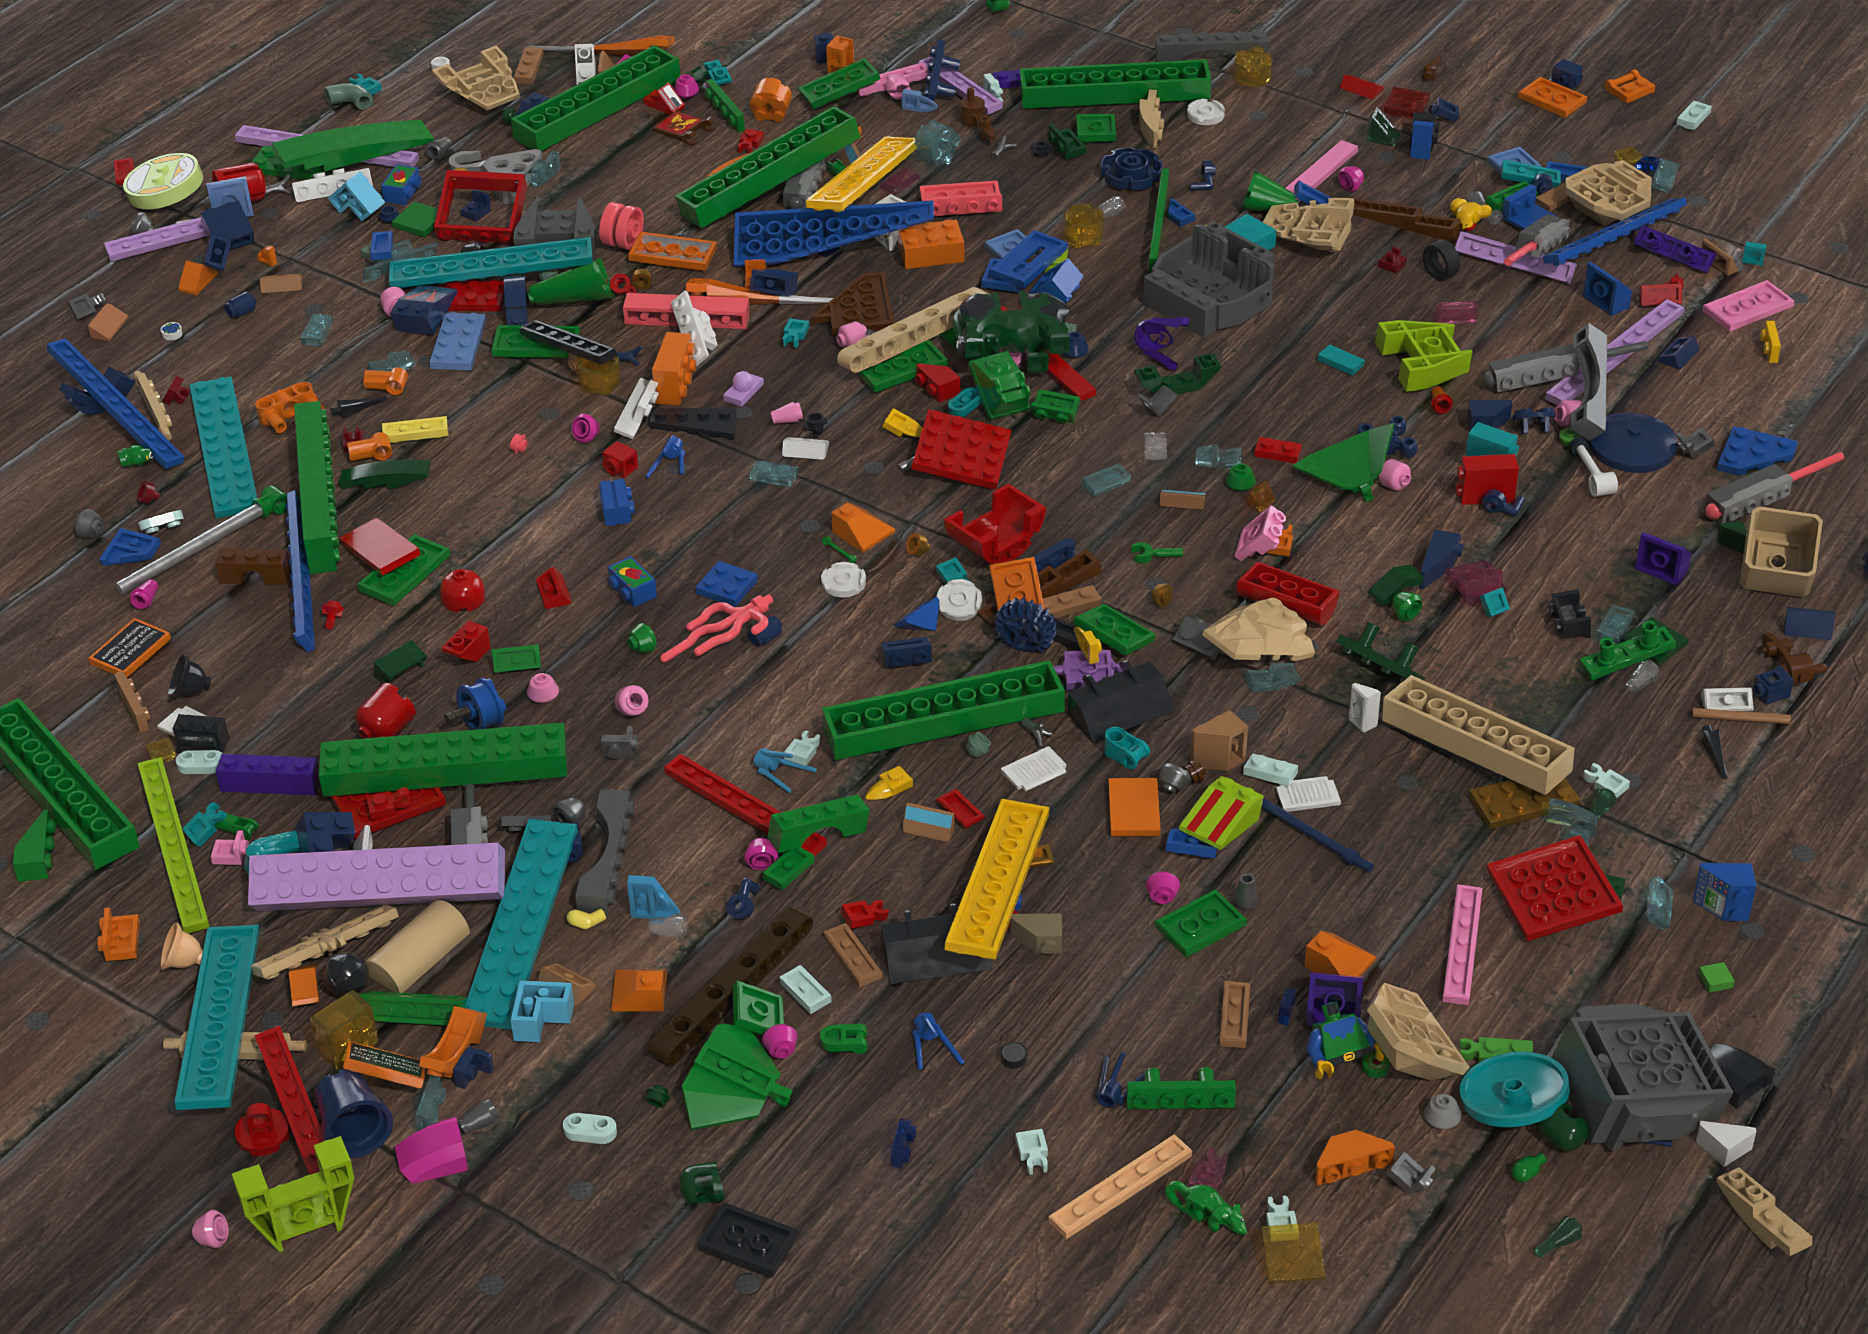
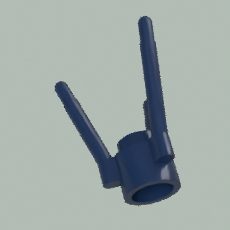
(1110, 1092)

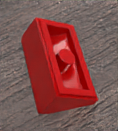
(1360, 86)
(553, 589)

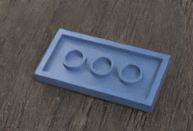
(458, 341)

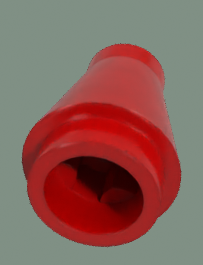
(1440, 401)

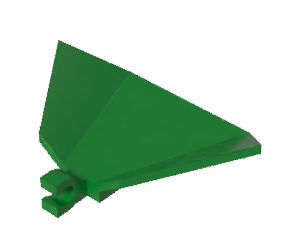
(1352, 462)
(731, 1079)

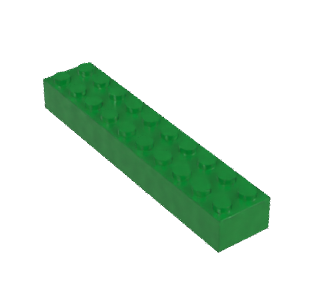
(1114, 83)
(595, 98)
(767, 167)
(316, 487)
(943, 709)
(443, 759)
(63, 787)

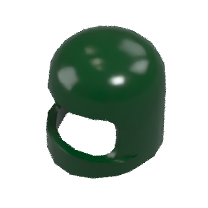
(1564, 1132)
(701, 1179)

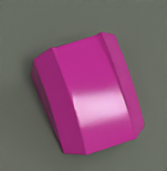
(432, 1152)

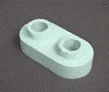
(152, 524)
(198, 761)
(589, 1128)

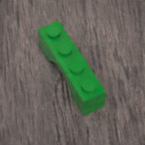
(791, 828)

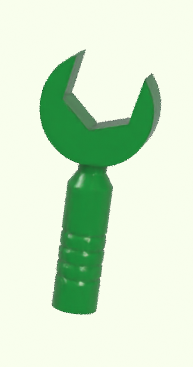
(1148, 552)

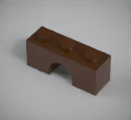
(269, 563)

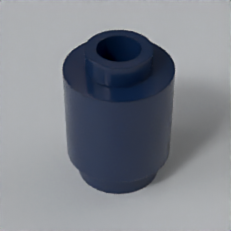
(240, 305)
(771, 632)

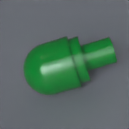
(1527, 1167)

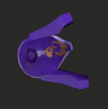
(1153, 335)

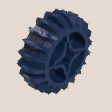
(1025, 625)

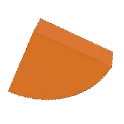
(267, 256)

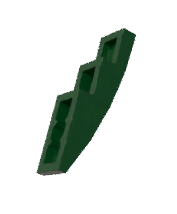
(392, 472)

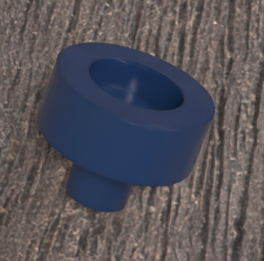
(1543, 183)

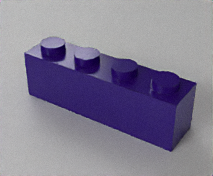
(268, 774)

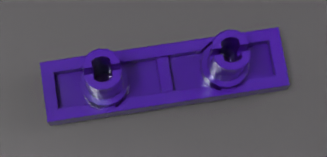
(1674, 249)

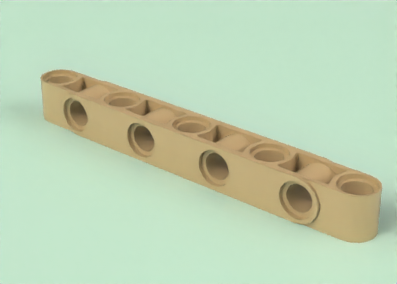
(903, 334)

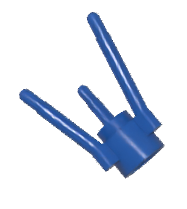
(672, 449)
(928, 1029)

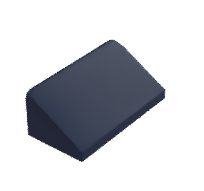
(1679, 352)
(1809, 623)

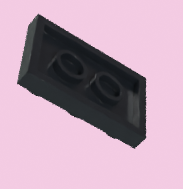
(748, 1239)

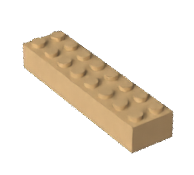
(1478, 734)

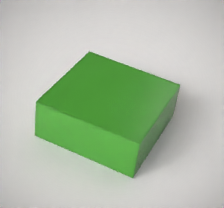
(1716, 977)

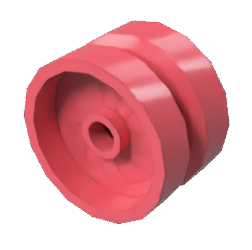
(620, 225)

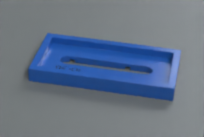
(1020, 253)

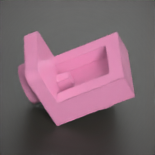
(230, 851)

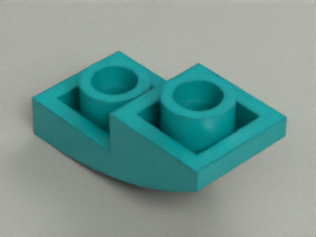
(717, 72)

